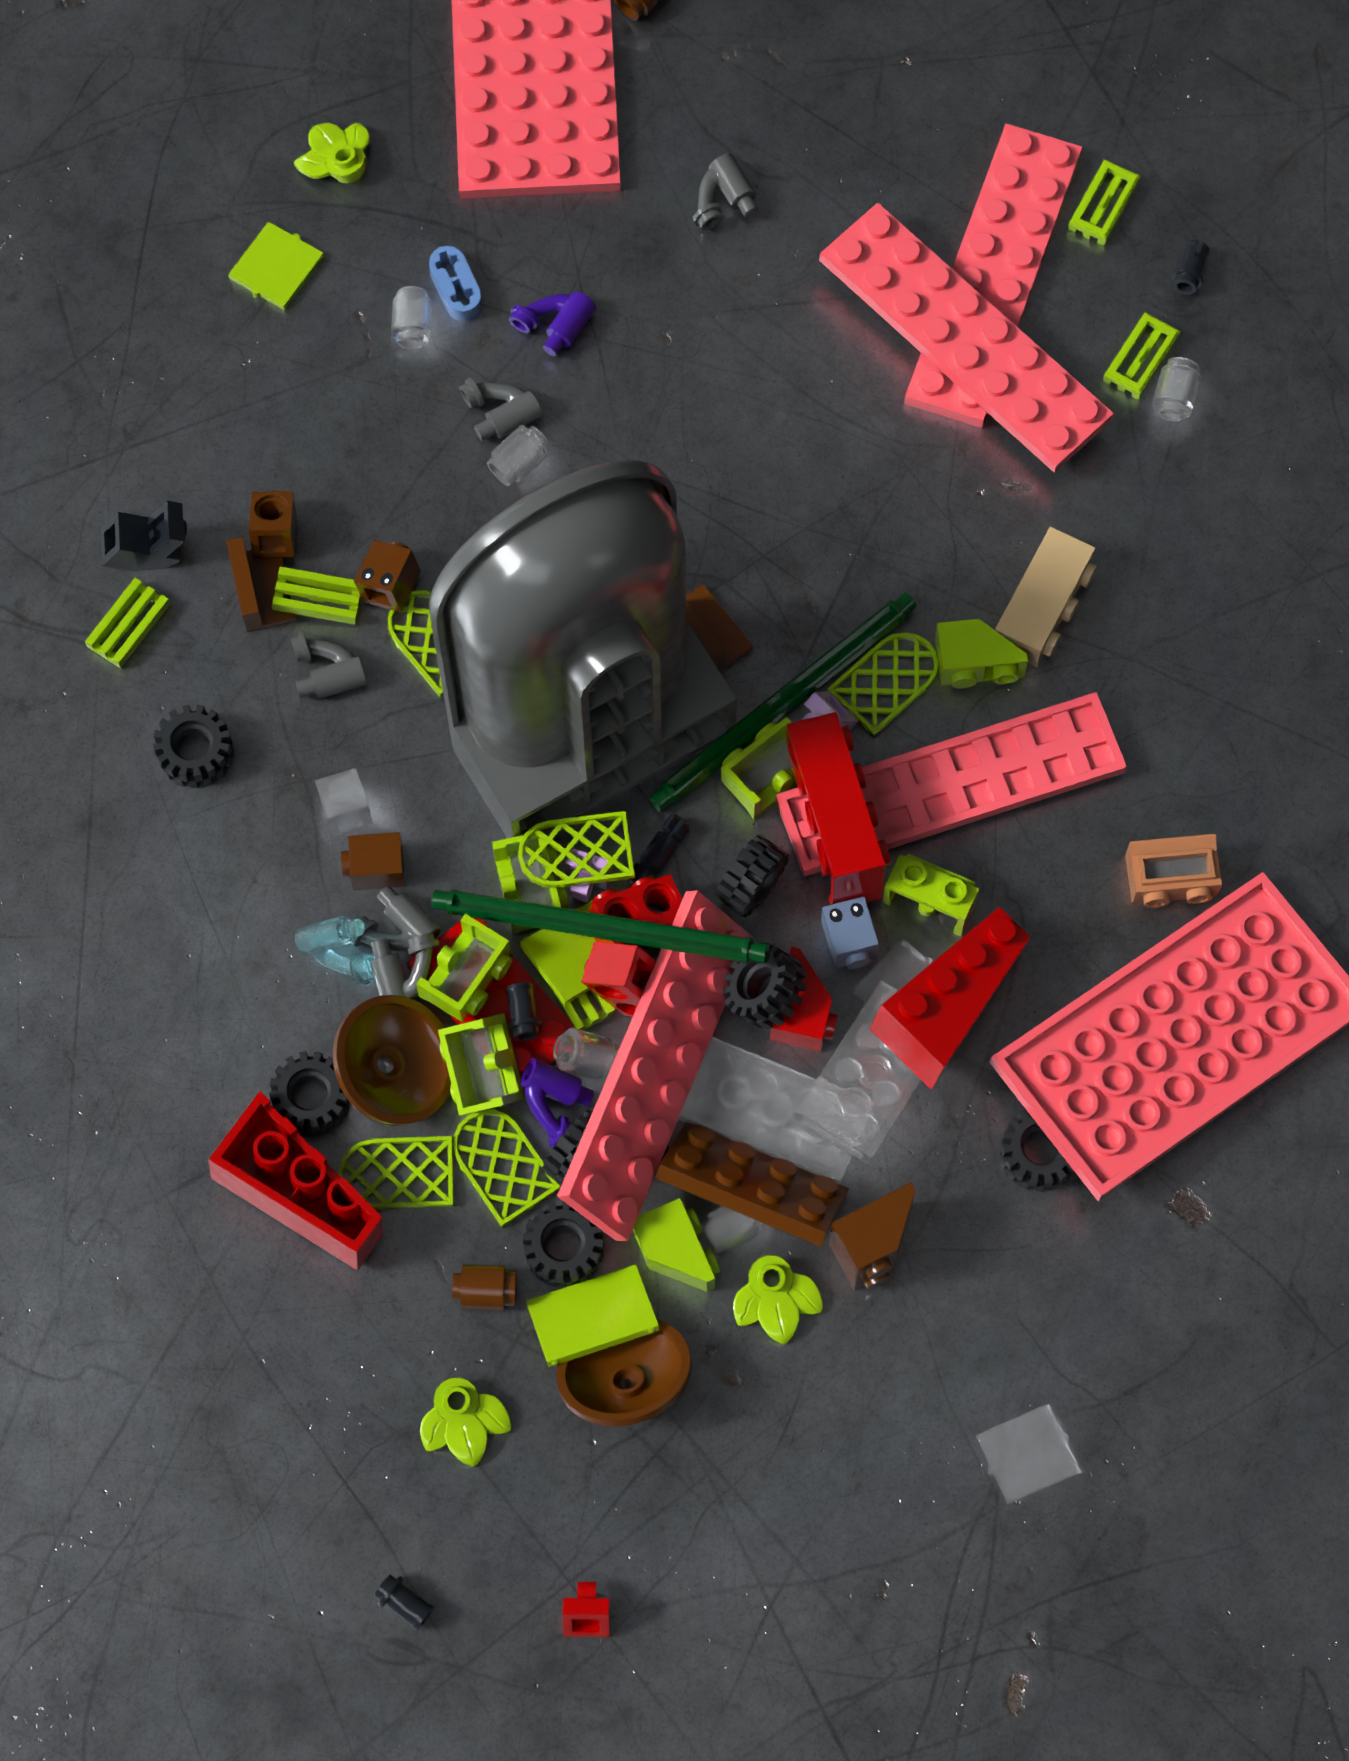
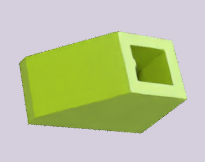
(976, 653)
(672, 1247)

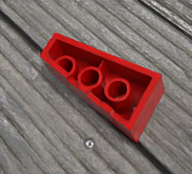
(838, 808)
(944, 1001)
(293, 1183)

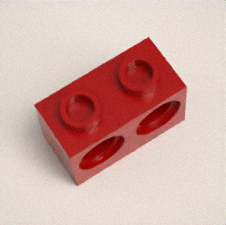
(634, 902)
(618, 974)

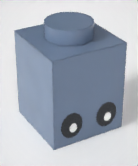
(850, 933)

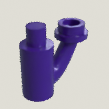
(572, 317)
(546, 1080)

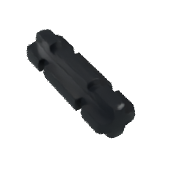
(660, 848)

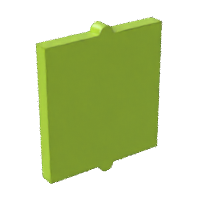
(276, 265)

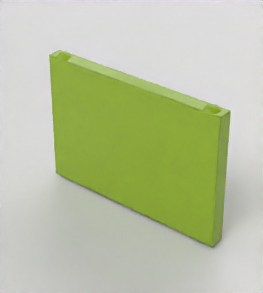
(562, 959)
(592, 1315)

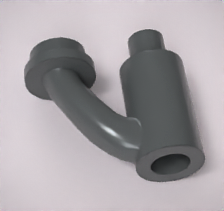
(727, 175)
(519, 410)
(330, 679)
(404, 915)
(389, 970)

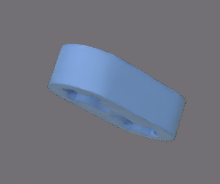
(447, 286)

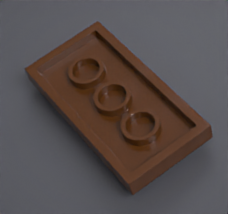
(752, 1183)

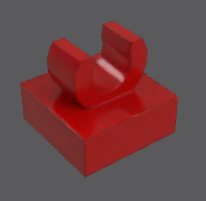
(586, 1614)

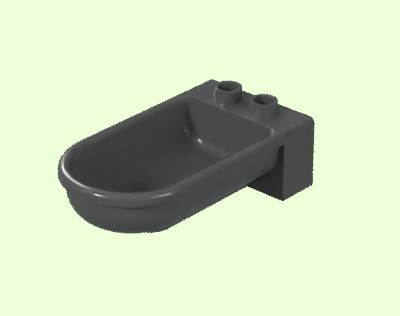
(574, 647)

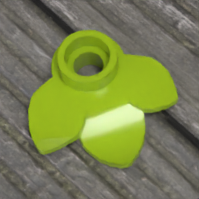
(335, 152)
(776, 1305)
(466, 1427)

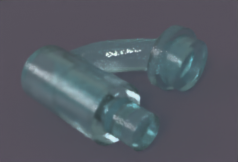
(324, 936)

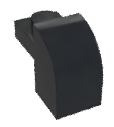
(144, 542)

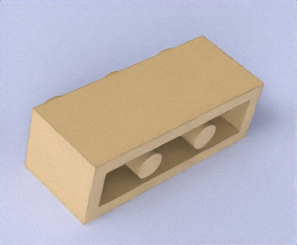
(1047, 594)

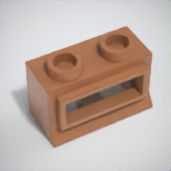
(1173, 870)

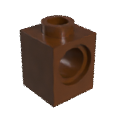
(273, 524)

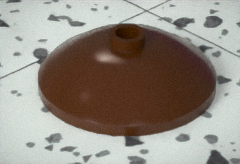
(408, 1043)
(628, 1379)

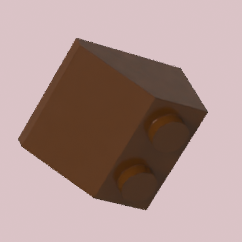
(871, 1238)

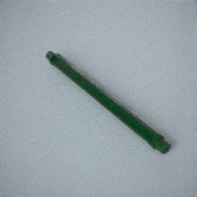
(783, 701)
(601, 926)

